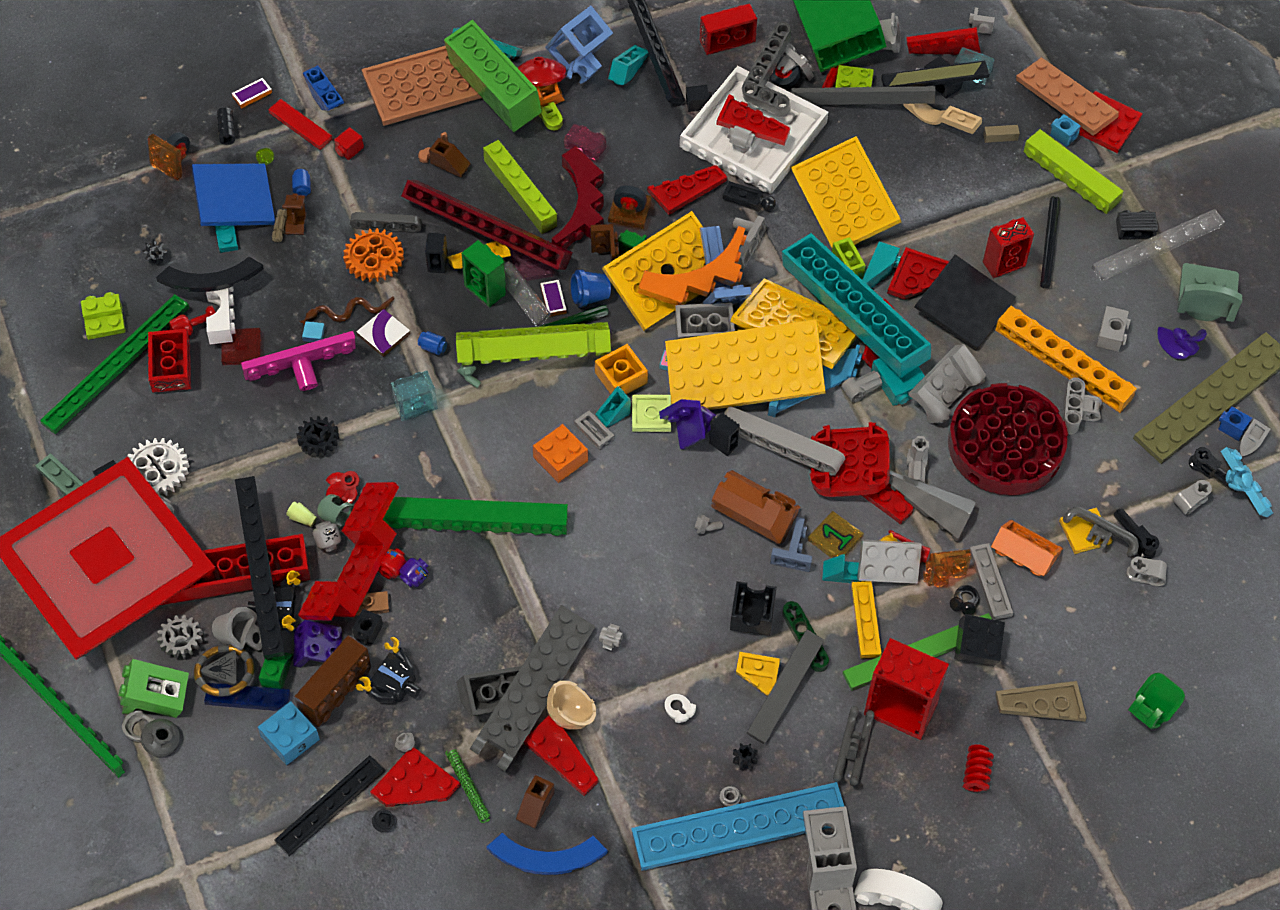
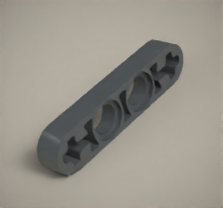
(405, 223)

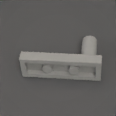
(755, 233)

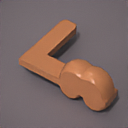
(424, 154)

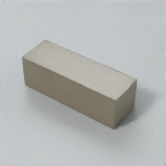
(1001, 133)

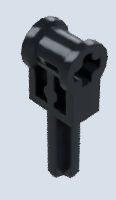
(1208, 465)
(1144, 538)

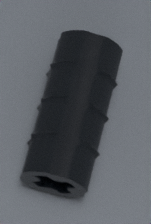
(226, 126)

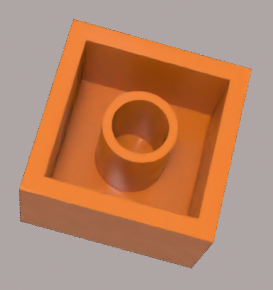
(560, 453)

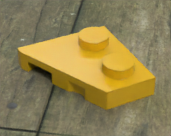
(758, 670)

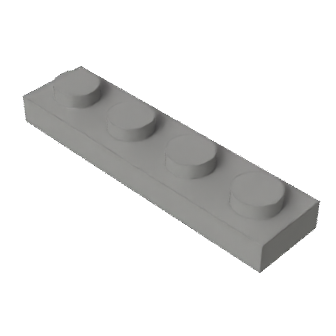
(991, 581)

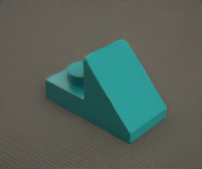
(839, 570)

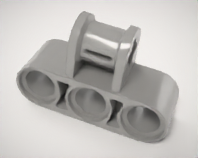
(1083, 404)

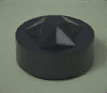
(383, 820)

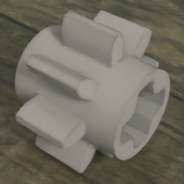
(611, 636)

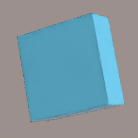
(313, 331)

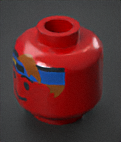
(392, 563)

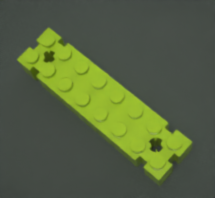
(533, 342)

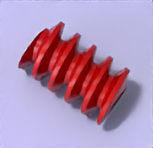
(978, 768)

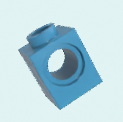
(1065, 130)

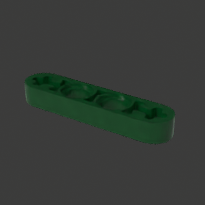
(802, 619)

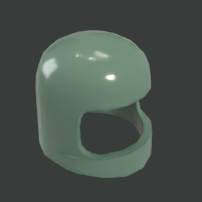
(330, 510)

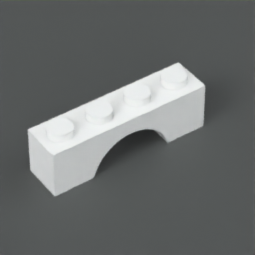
(220, 323)

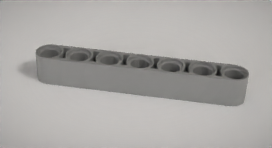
(786, 442)

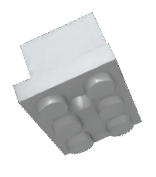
(831, 859)

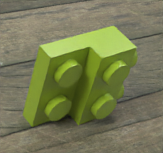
(103, 316)

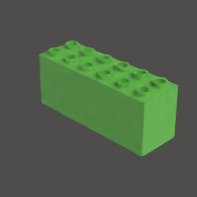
(493, 75)

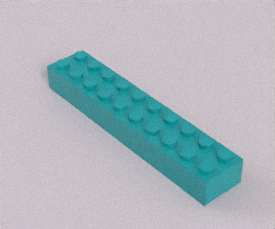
(856, 305)

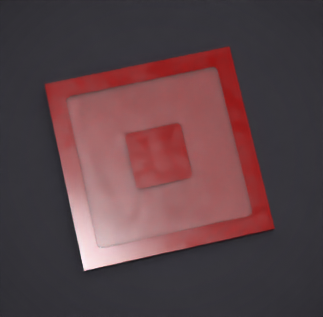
(102, 557)

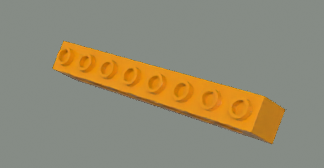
(1069, 367)

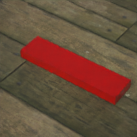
(300, 124)

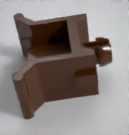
(295, 214)

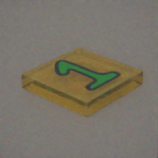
(835, 536)

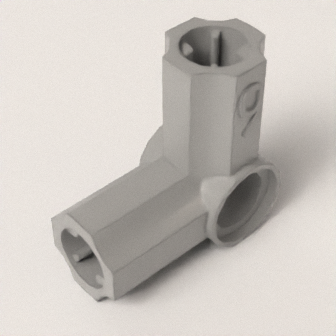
(917, 458)

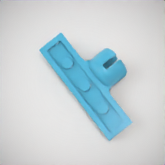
(1241, 480)

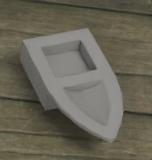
(1253, 437)

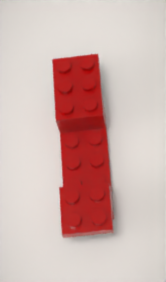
(372, 541)

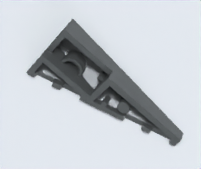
(943, 506)

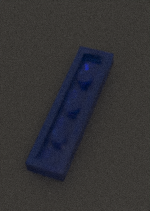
(250, 698)

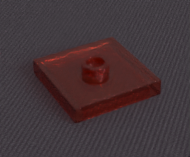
(245, 346)

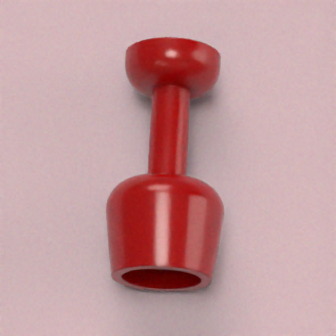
(183, 321)

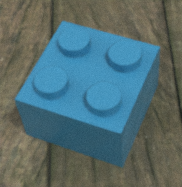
(288, 733)

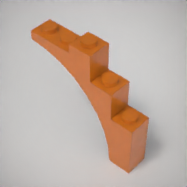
(673, 288)

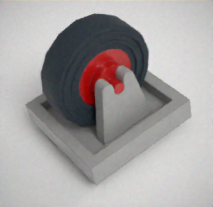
(790, 67)

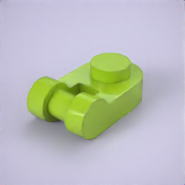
(553, 119)

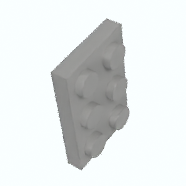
(889, 561)

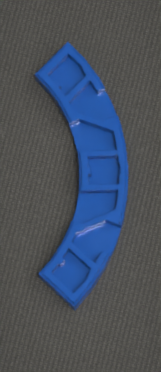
(546, 862)

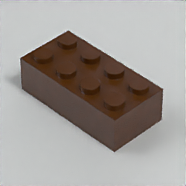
(333, 681)

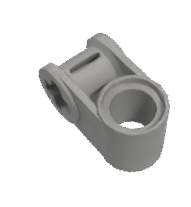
(1193, 496)
(1148, 570)

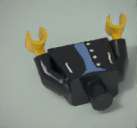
(285, 600)
(392, 678)

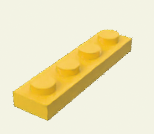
(866, 619)

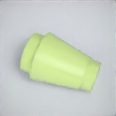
(300, 514)

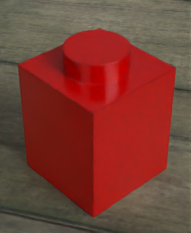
(348, 143)

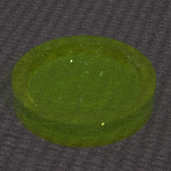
(265, 156)

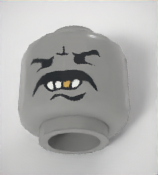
(326, 536)

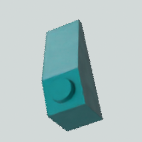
(627, 64)
(881, 264)

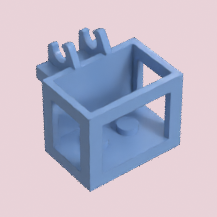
(592, 33)

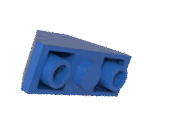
(322, 89)

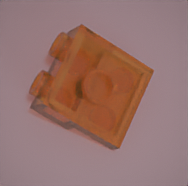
(946, 565)

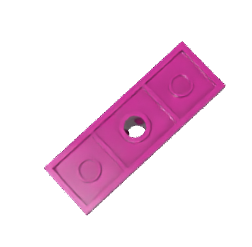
(300, 359)

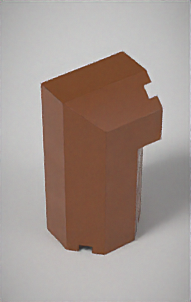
(755, 506)

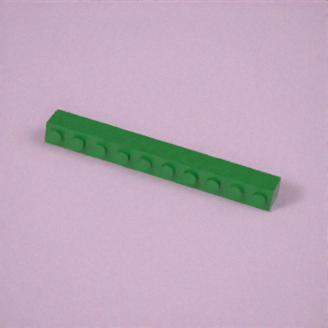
(477, 515)

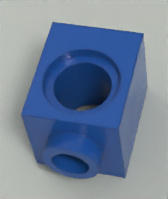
(1234, 430)

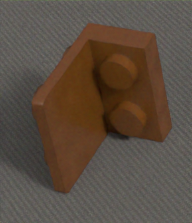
(604, 240)

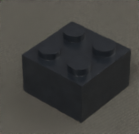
(979, 640)

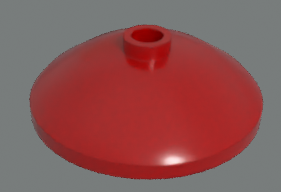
(543, 71)

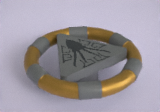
(223, 670)

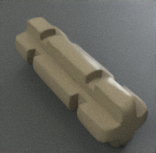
(279, 225)

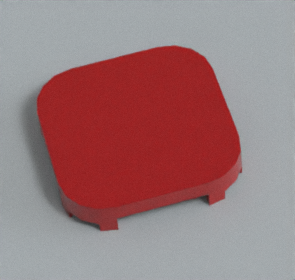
(865, 463)

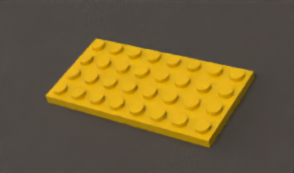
(747, 365)

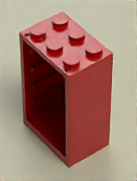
(906, 688)

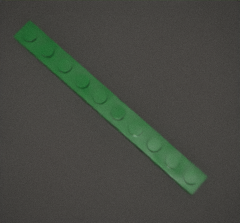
(112, 366)
(61, 708)

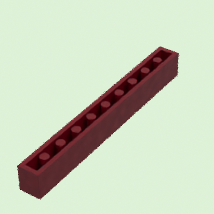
(487, 224)

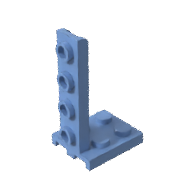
(712, 249)

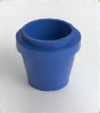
(589, 287)

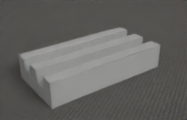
(603, 441)

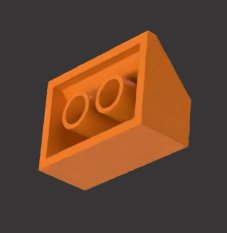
(1026, 548)

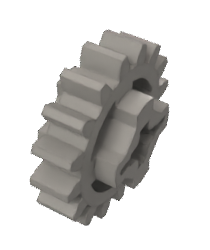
(180, 639)

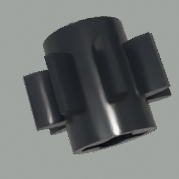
(158, 254)
(750, 758)

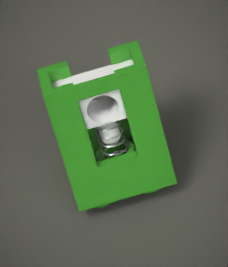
(154, 699)

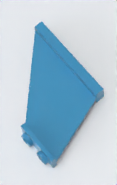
(842, 371)

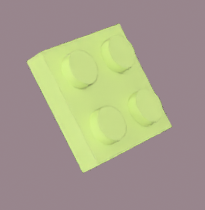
(646, 413)

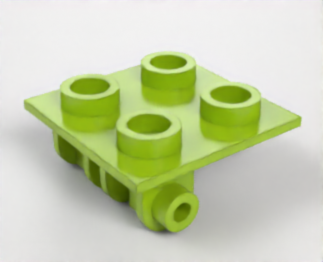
(854, 77)

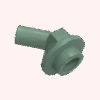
(467, 371)

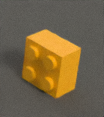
(621, 369)

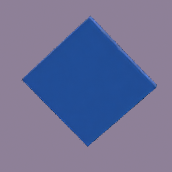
(233, 194)

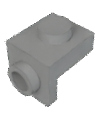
(983, 23)

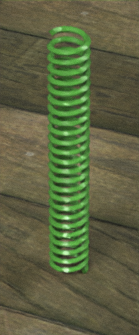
(468, 785)

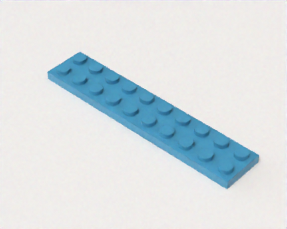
(730, 827)

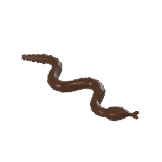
(311, 314)

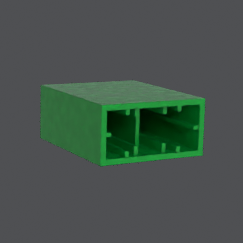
(839, 30)

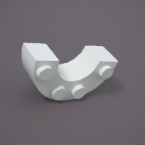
(895, 889)

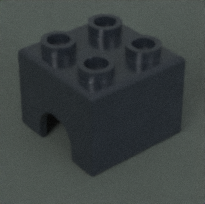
(753, 609)

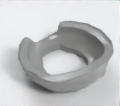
(130, 720)

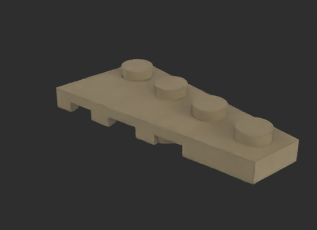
(1044, 701)

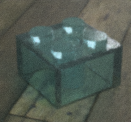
(414, 395)

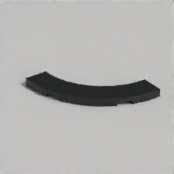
(210, 281)

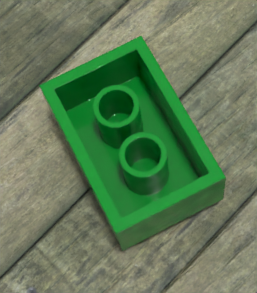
(484, 273)

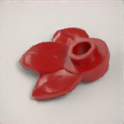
(341, 488)

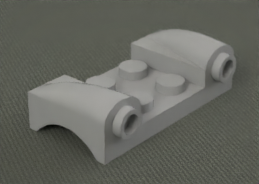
(947, 382)

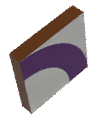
(383, 333)

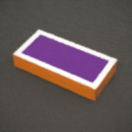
(252, 93)
(553, 297)

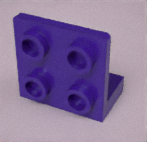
(688, 420)
(315, 642)

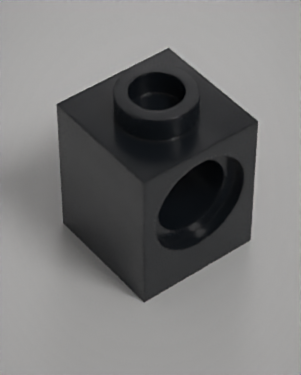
(367, 619)

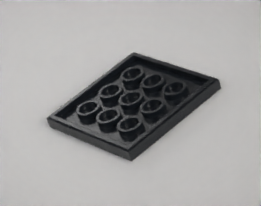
(965, 302)

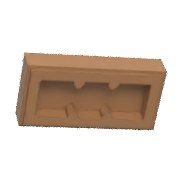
(375, 602)

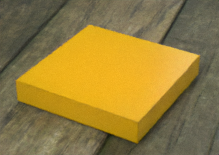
(1077, 532)

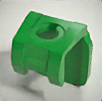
(1157, 700)

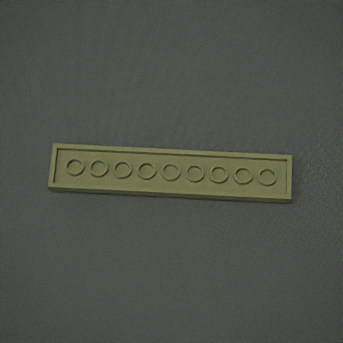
(1210, 399)

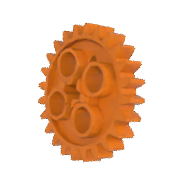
(374, 260)

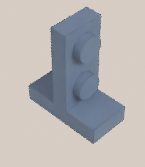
(793, 557)

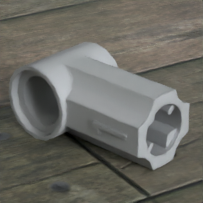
(857, 388)

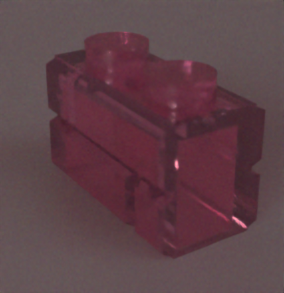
(588, 142)

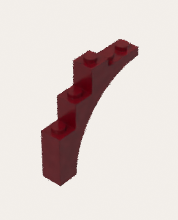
(590, 200)

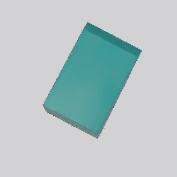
(614, 408)

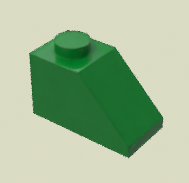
(275, 671)

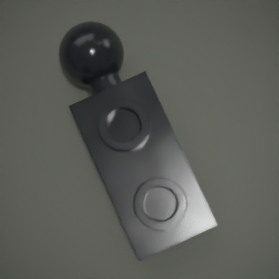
(748, 196)

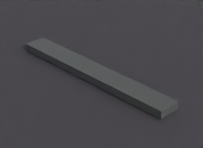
(867, 95)

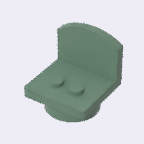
(1208, 293)

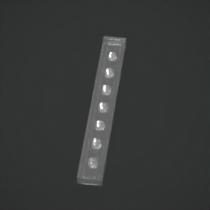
(1158, 244)

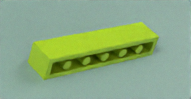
(1073, 171)
(520, 187)

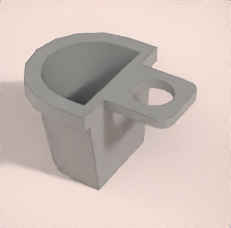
(891, 33)
(237, 628)

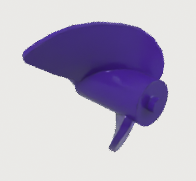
(1179, 342)

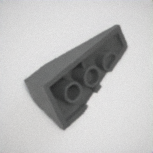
(484, 690)

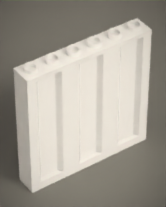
(765, 161)

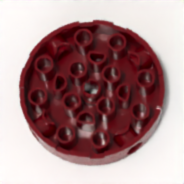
(1007, 439)

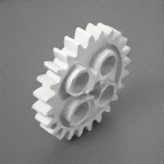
(171, 457)

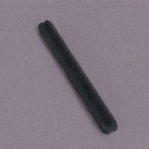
(1050, 239)

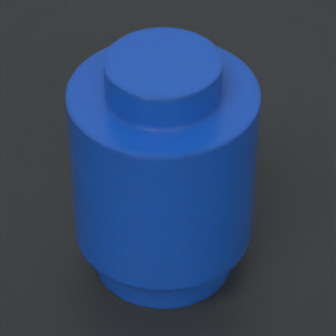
(301, 182)
(432, 342)

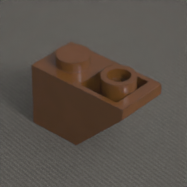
(448, 157)
(535, 801)

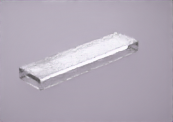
(525, 295)

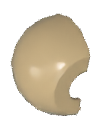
(570, 706)

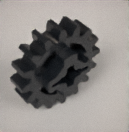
(310, 441)

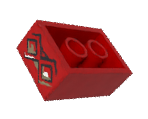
(728, 29)
(1008, 247)
(169, 360)

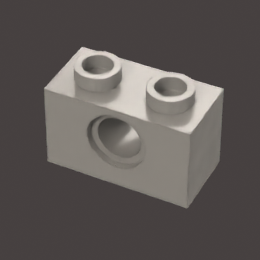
(1113, 319)

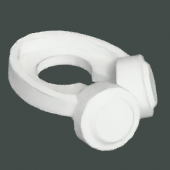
(676, 714)

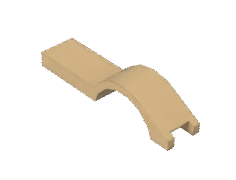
(952, 116)

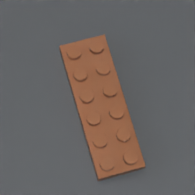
(1067, 96)

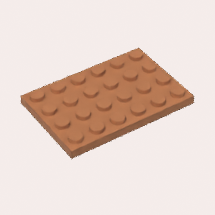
(416, 86)

